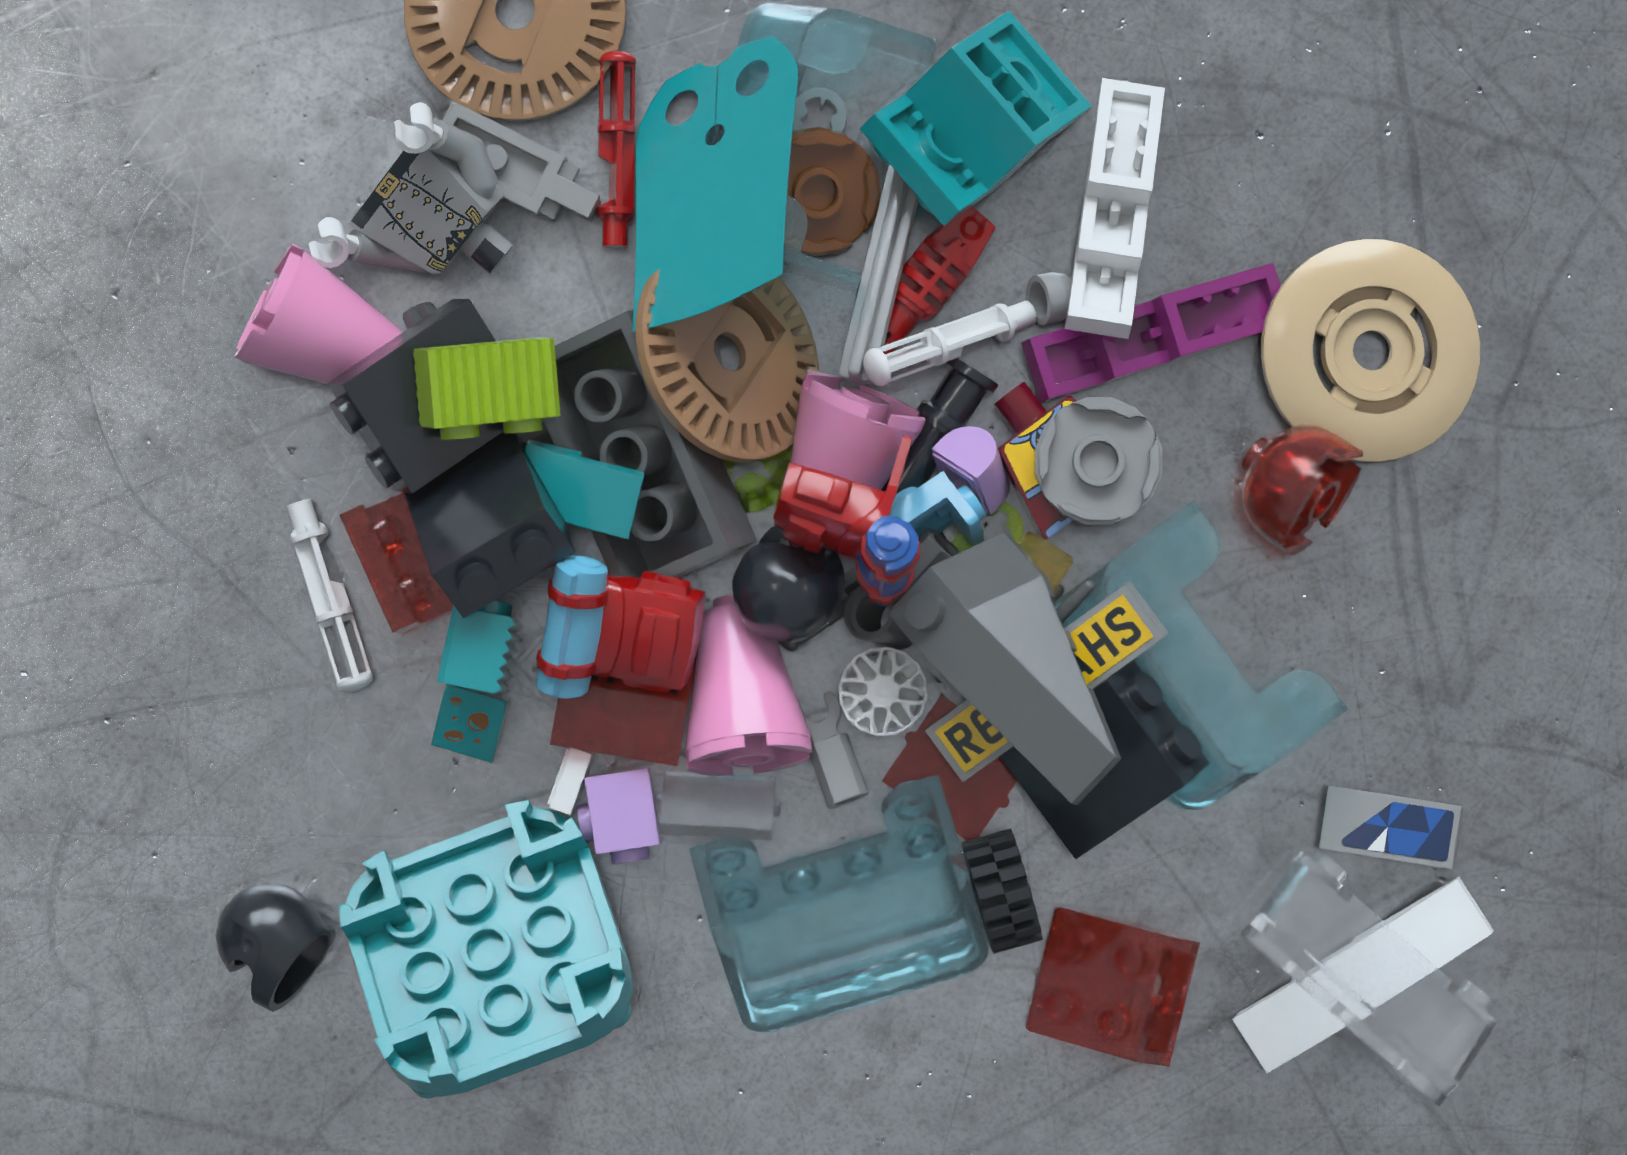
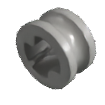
(823, 95)

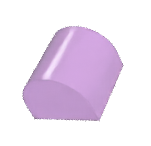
(973, 460)

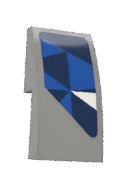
(1391, 827)

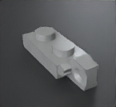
(527, 170)

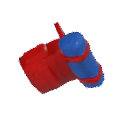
(855, 521)

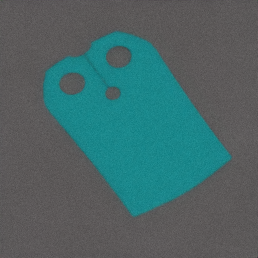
(717, 209)

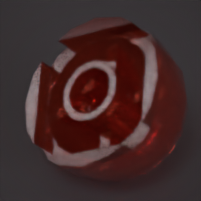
(1296, 481)

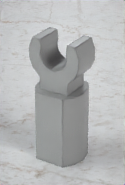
(835, 758)

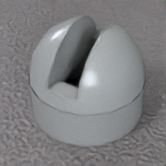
(1049, 296)

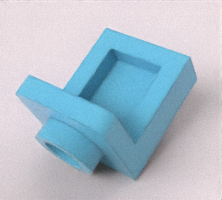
(938, 506)

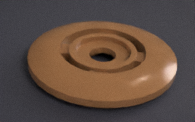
(556, 49)
(723, 411)

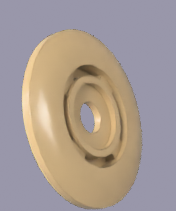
(1362, 290)

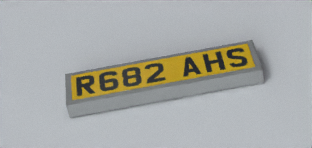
(1105, 642)

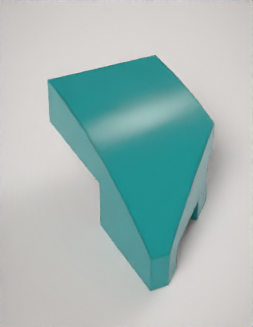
(587, 490)

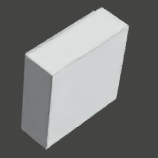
(570, 781)

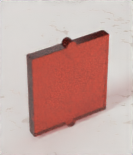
(969, 802)

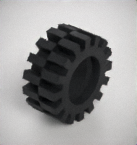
(1002, 891)

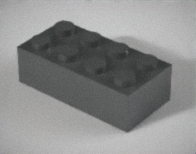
(686, 499)

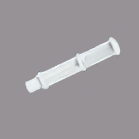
(946, 341)
(326, 596)

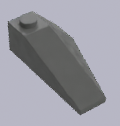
(1001, 644)

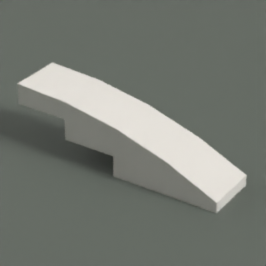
(1115, 208)
(1293, 1021)

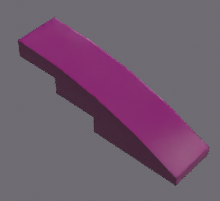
(1160, 333)

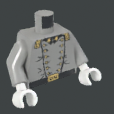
(424, 206)

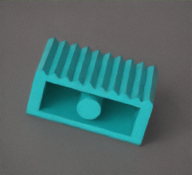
(480, 649)

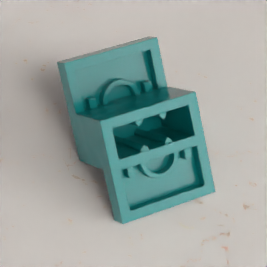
(975, 117)

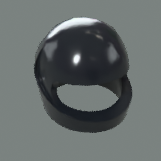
(787, 590)
(274, 935)

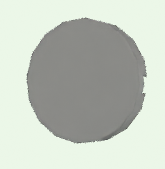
(1098, 461)

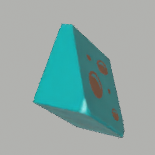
(470, 722)

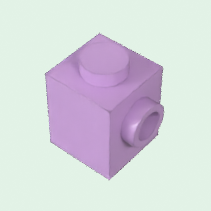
(620, 815)

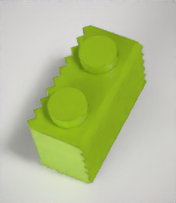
(487, 384)

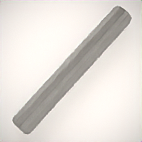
(879, 276)

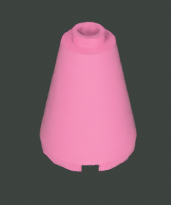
(311, 323)
(850, 430)
(741, 701)

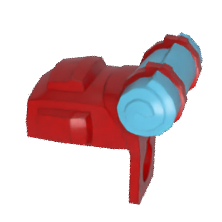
(618, 629)

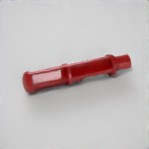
(617, 148)

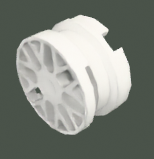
(882, 691)

